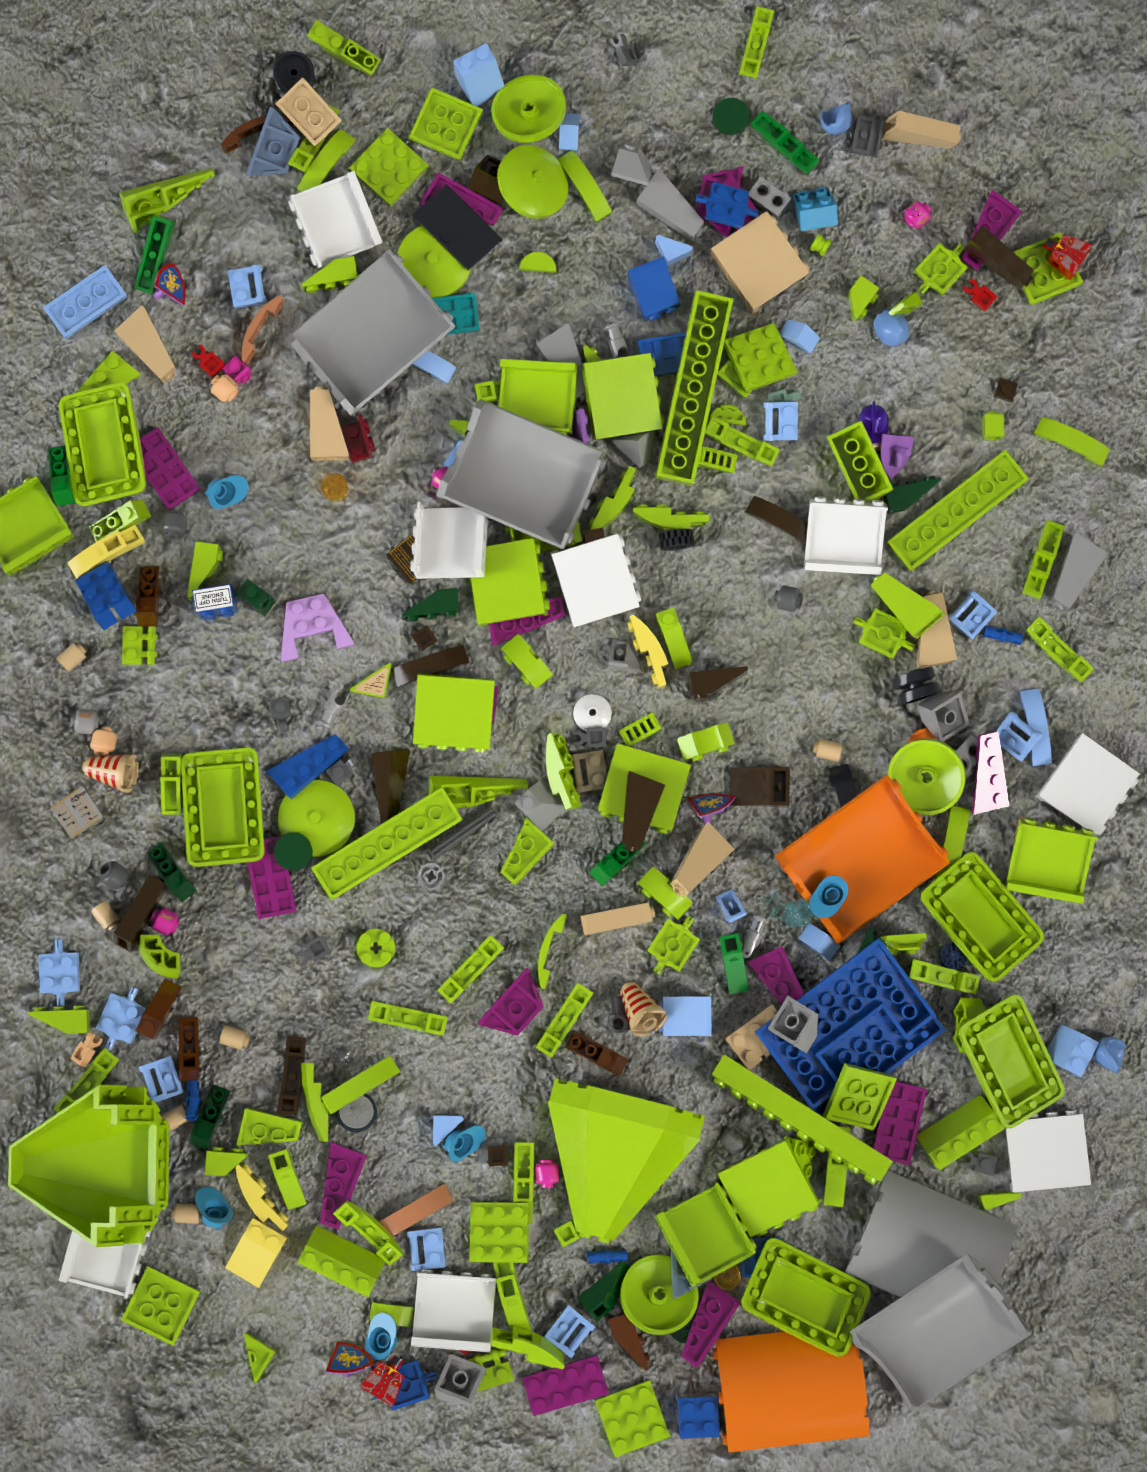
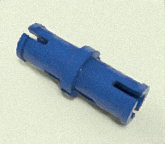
(1002, 635)
(192, 1100)
(607, 1256)

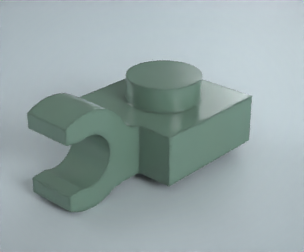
(781, 395)

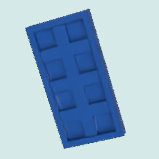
(665, 351)

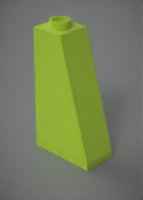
(908, 606)

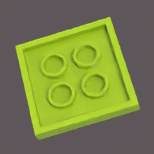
(445, 124)
(389, 167)
(1046, 279)
(760, 357)
(859, 1096)
(499, 1232)
(161, 1305)
(632, 1418)

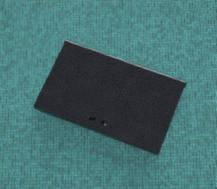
(455, 222)

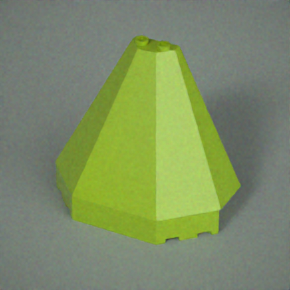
(615, 1152)
(98, 1165)

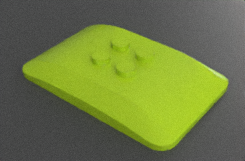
(102, 444)
(222, 807)
(982, 917)
(1011, 1061)
(805, 1297)

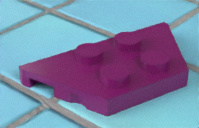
(708, 179)
(515, 1007)

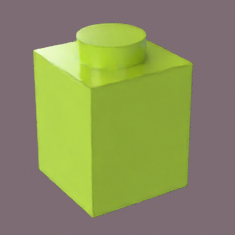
(992, 426)

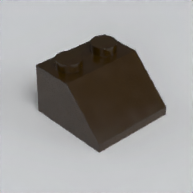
(485, 180)

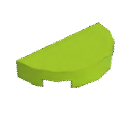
(538, 262)
(729, 414)

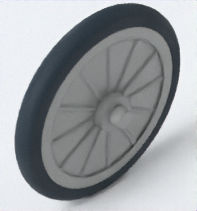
(358, 1115)

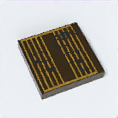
(401, 558)

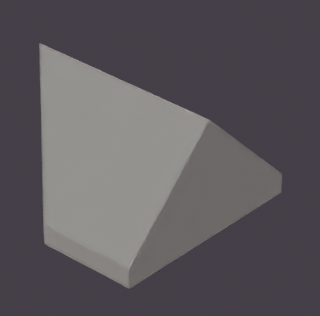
(637, 446)
(623, 657)

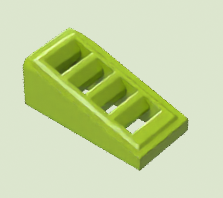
(907, 304)
(708, 465)
(655, 723)
(992, 1200)

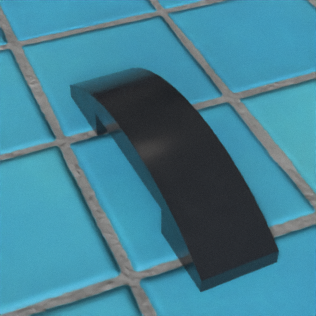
(843, 784)

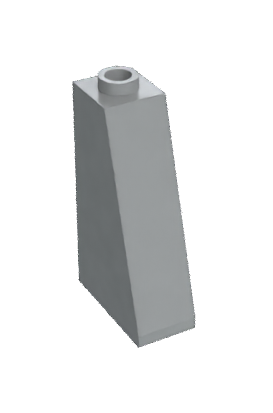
(670, 207)
(562, 348)
(1076, 570)

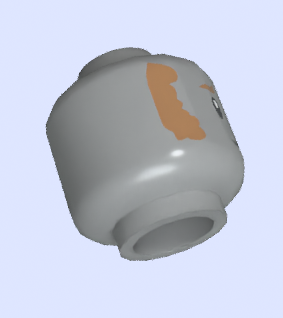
(85, 721)

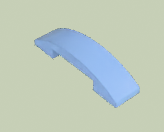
(435, 366)
(1036, 719)

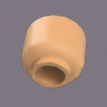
(224, 388)
(103, 741)

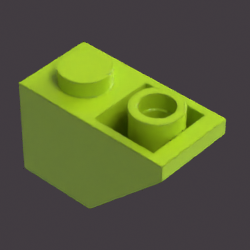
(861, 296)
(222, 1162)

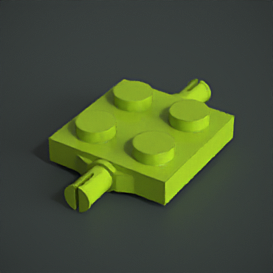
(940, 269)
(883, 634)
(673, 945)

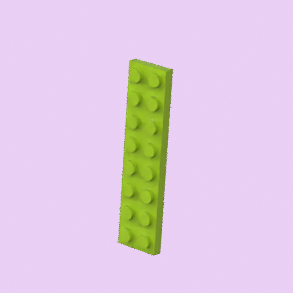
(957, 510)
(387, 843)

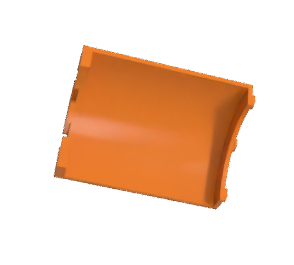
(872, 846)
(788, 1392)

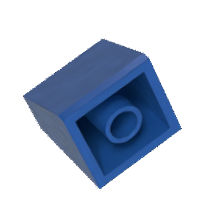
(653, 289)

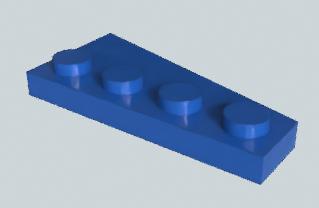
(304, 767)

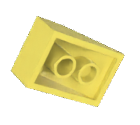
(256, 1251)

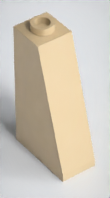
(920, 130)
(143, 339)
(325, 430)
(937, 643)
(701, 859)
(617, 918)

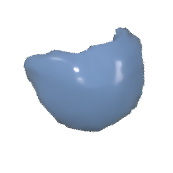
(837, 119)
(891, 329)
(1110, 1053)

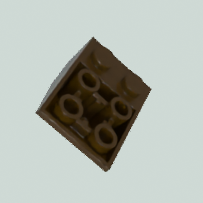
(760, 786)

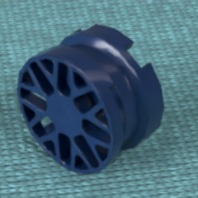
(952, 956)

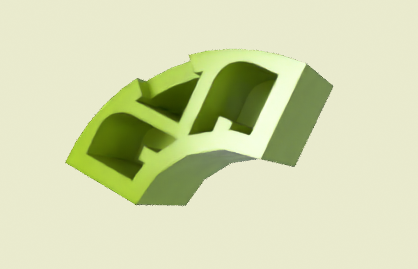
(526, 661)
(706, 741)
(659, 887)
(158, 956)
(964, 1011)

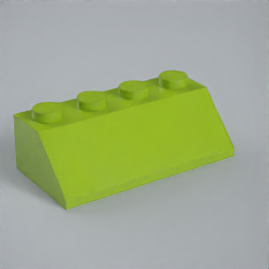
(860, 463)
(959, 1132)
(341, 1261)

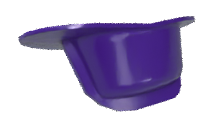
(875, 421)

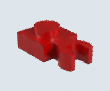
(982, 296)
(209, 363)

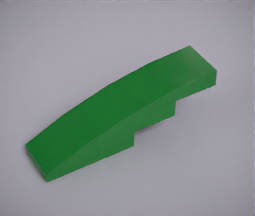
(784, 142)

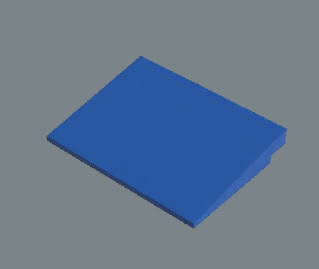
(865, 1019)

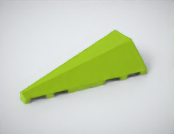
(159, 197)
(475, 790)

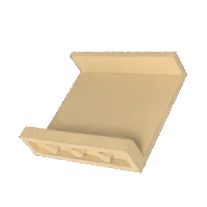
(759, 261)

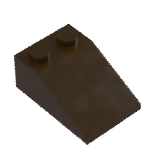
(709, 682)

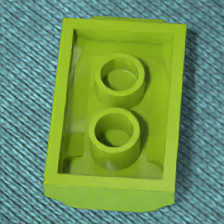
(907, 942)

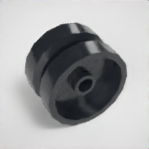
(292, 63)
(915, 682)

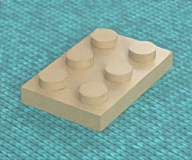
(308, 111)

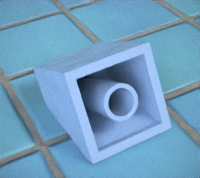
(478, 75)
(686, 1016)

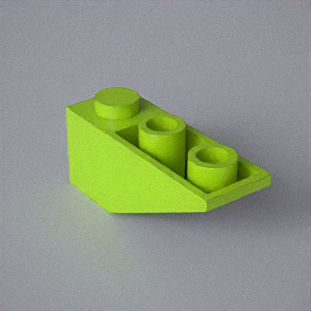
(337, 273)
(127, 515)
(65, 1020)
(287, 1178)

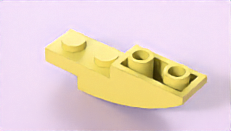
(105, 550)
(647, 643)
(253, 1191)

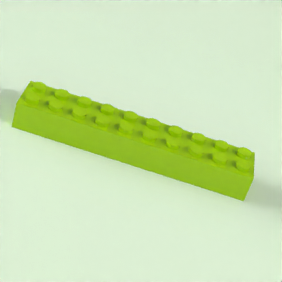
(694, 388)
(801, 1119)

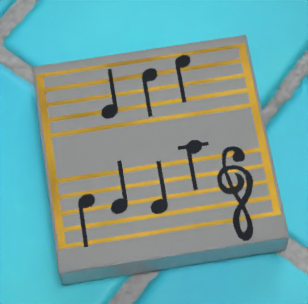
(77, 812)

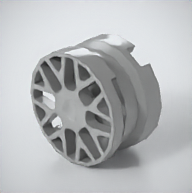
(431, 876)

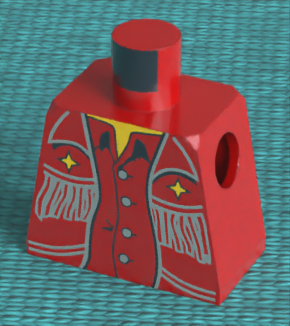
(1067, 254)
(385, 1380)

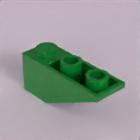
(60, 476)
(612, 863)
(733, 963)

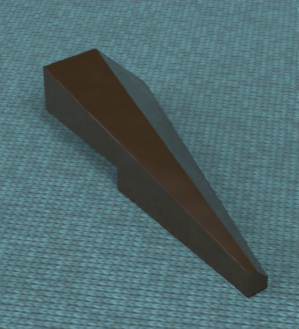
(389, 776)

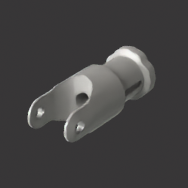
(616, 342)
(332, 709)
(752, 937)

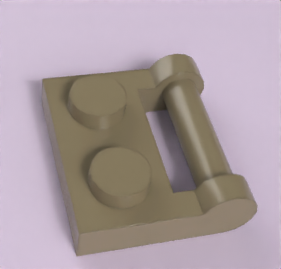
(595, 770)

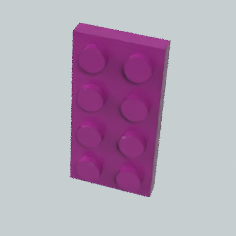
(166, 470)
(271, 884)
(900, 1123)
(567, 1386)

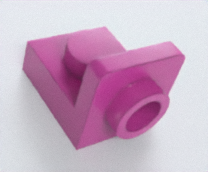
(237, 370)

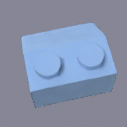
(1071, 1050)

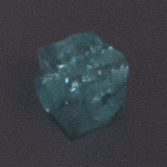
(797, 913)

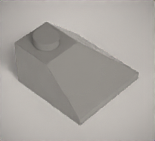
(632, 164)
(944, 715)
(540, 804)
(795, 1024)
(459, 1381)

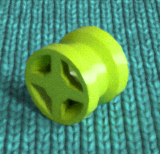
(820, 244)

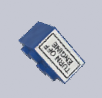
(215, 602)
(698, 1415)

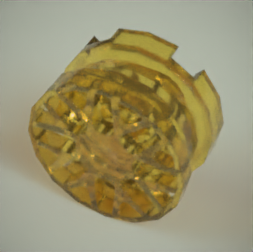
(334, 487)
(728, 1279)

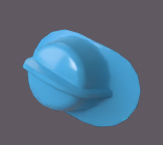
(227, 491)
(828, 896)
(464, 1142)
(213, 1207)
(381, 1336)

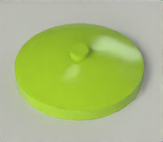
(528, 108)
(532, 181)
(432, 264)
(929, 775)
(320, 814)
(649, 1300)

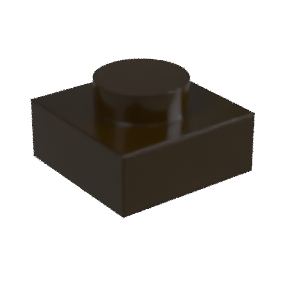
(1005, 390)
(424, 638)
(497, 1155)

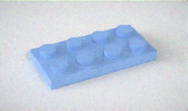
(85, 302)

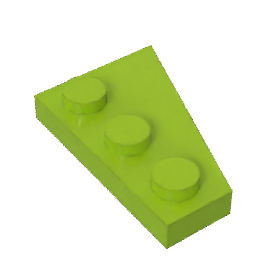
(110, 371)
(527, 852)
(267, 1127)

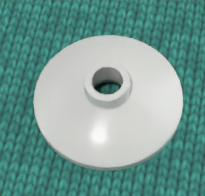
(584, 705)

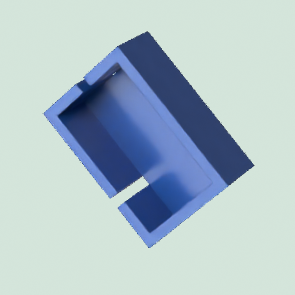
(105, 590)

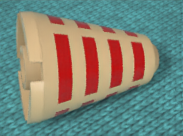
(113, 770)
(641, 1010)

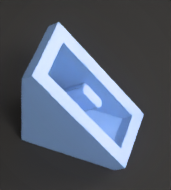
(569, 132)
(672, 250)
(799, 335)
(730, 906)
(819, 941)
(444, 1125)

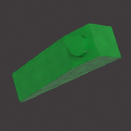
(155, 251)

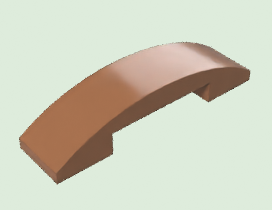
(271, 308)
(417, 1210)

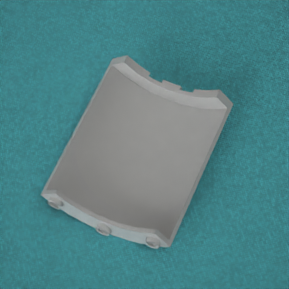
(371, 332)
(522, 474)
(923, 1232)
(941, 1331)

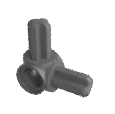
(616, 1013)

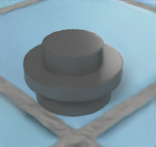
(343, 1055)

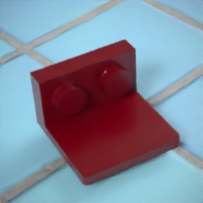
(357, 440)

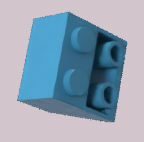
(815, 209)

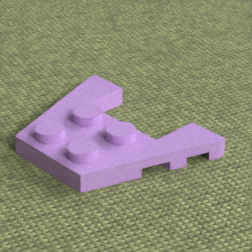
(308, 618)

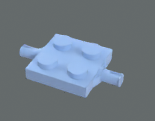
(59, 972)
(121, 1018)

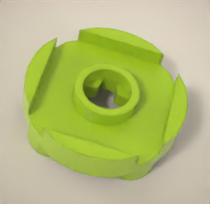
(384, 955)

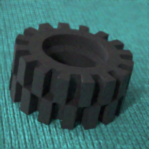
(676, 539)

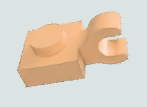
(84, 1051)

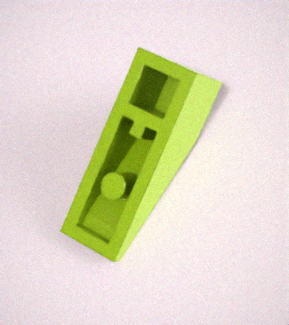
(204, 564)
(673, 638)

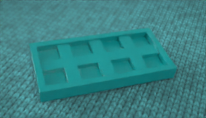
(463, 310)

